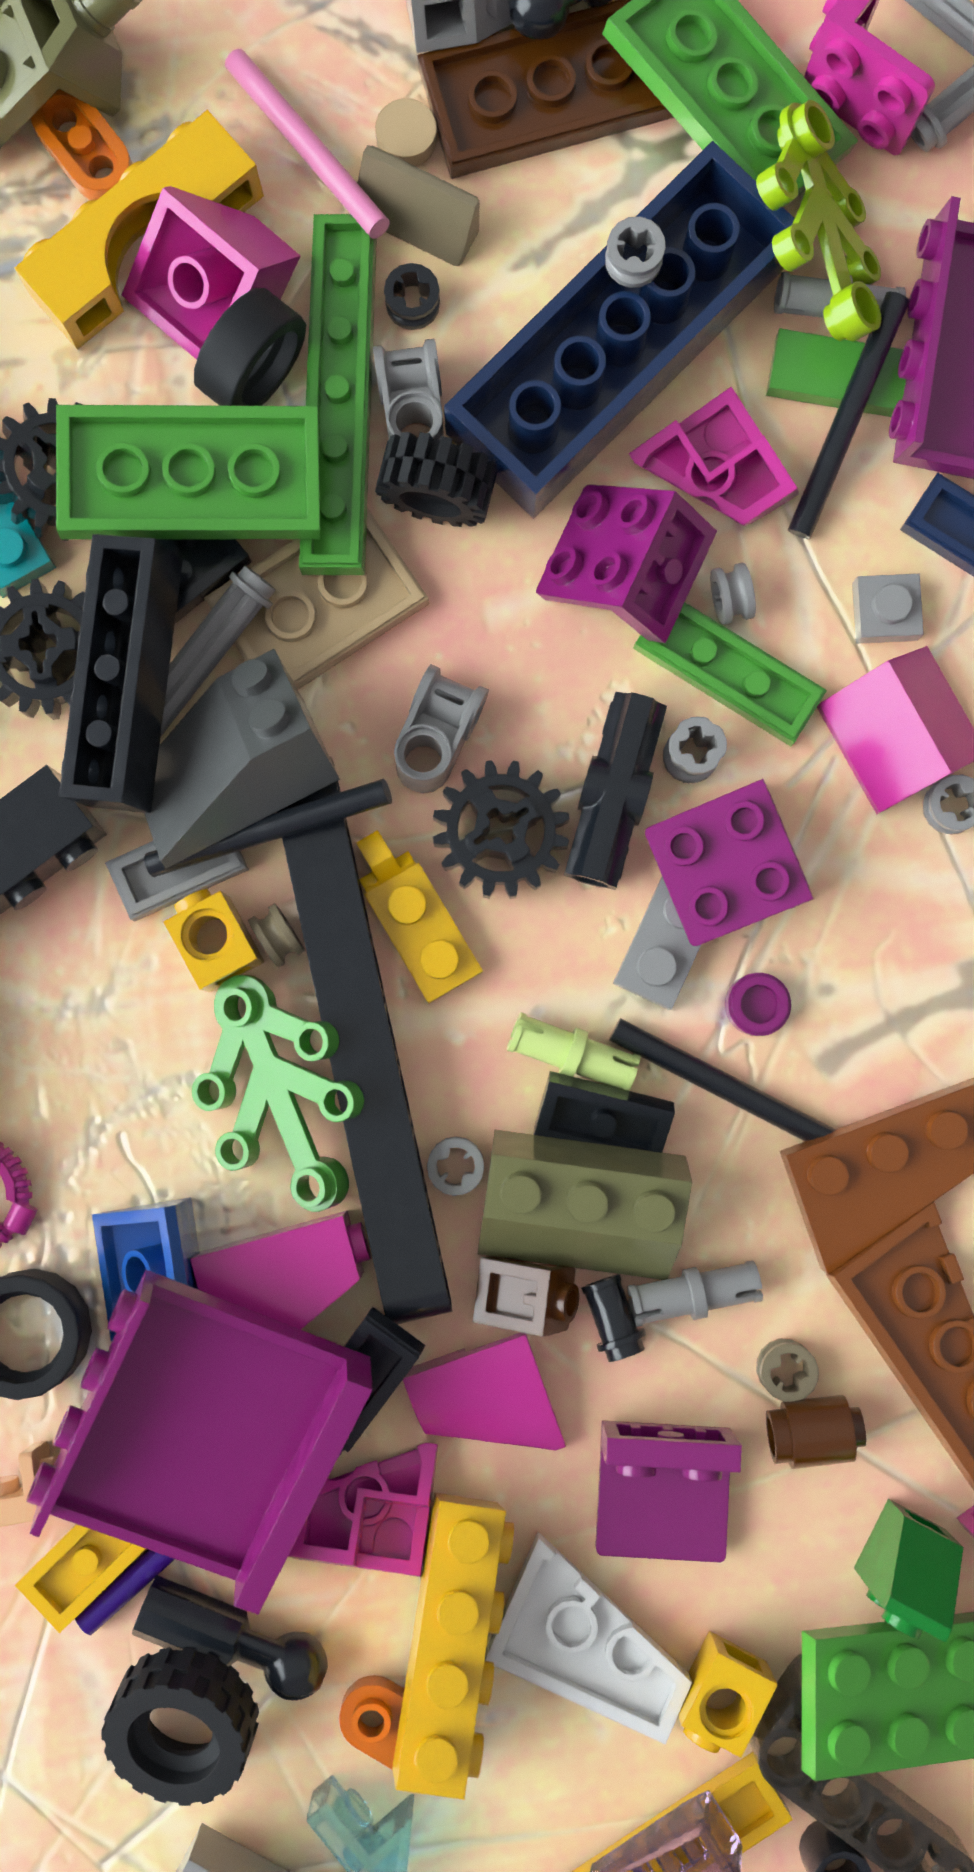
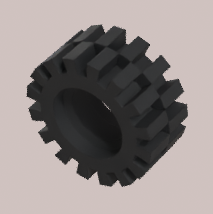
(436, 479)

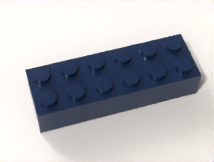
(614, 348)

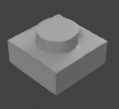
(887, 608)

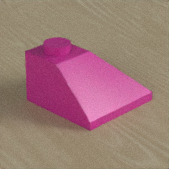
(200, 262)

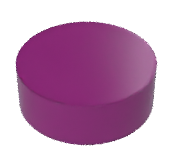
(758, 1004)

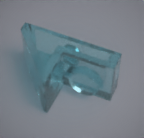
(347, 1829)

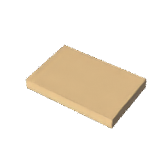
(328, 617)

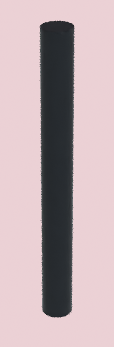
(848, 416)
(285, 823)
(718, 1082)

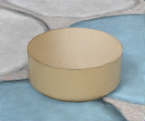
(406, 130)

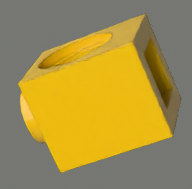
(233, 959)
(728, 1666)

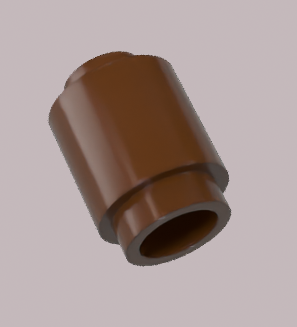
(815, 1432)

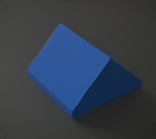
(141, 1239)

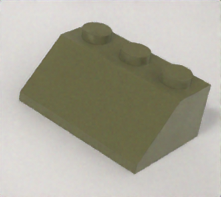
(584, 1205)

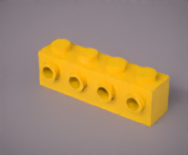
(448, 1647)

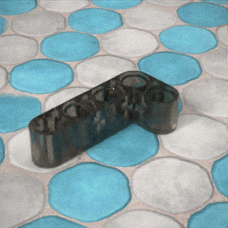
(864, 1802)

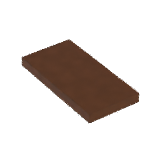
(533, 95)

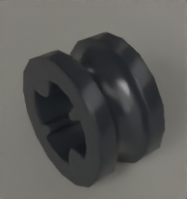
(412, 275)

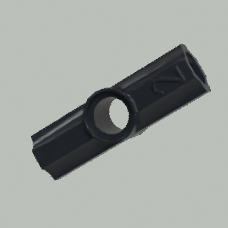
(615, 790)

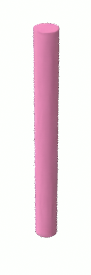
(307, 144)

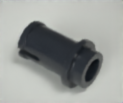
(613, 1318)

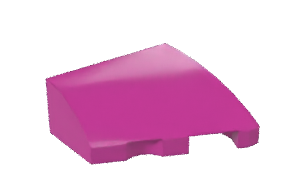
(720, 461)
(486, 1396)
(374, 1515)

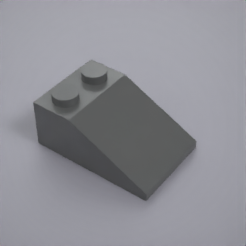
(235, 760)

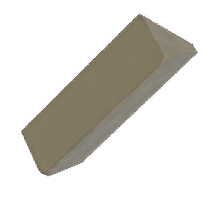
(421, 206)

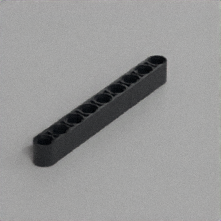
(383, 1134)

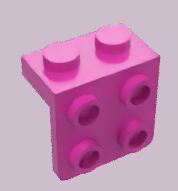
(865, 77)

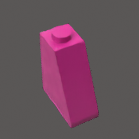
(287, 1271)

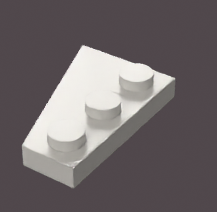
(585, 1648)

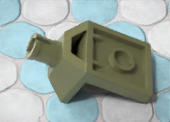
(55, 48)

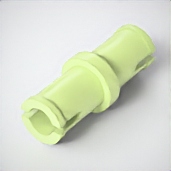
(573, 1052)

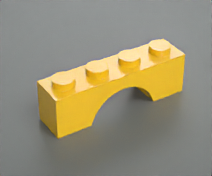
(79, 266)

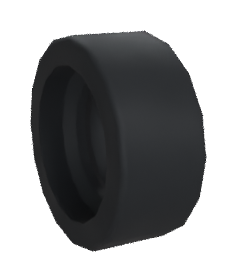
(249, 350)
(75, 1326)

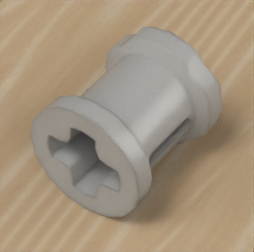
(705, 734)

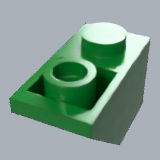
(912, 1572)

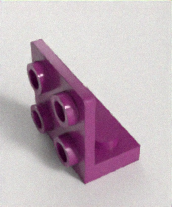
(629, 556)
(728, 863)
(665, 1490)

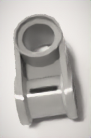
(410, 387)
(441, 719)

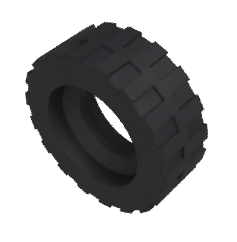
(166, 1766)

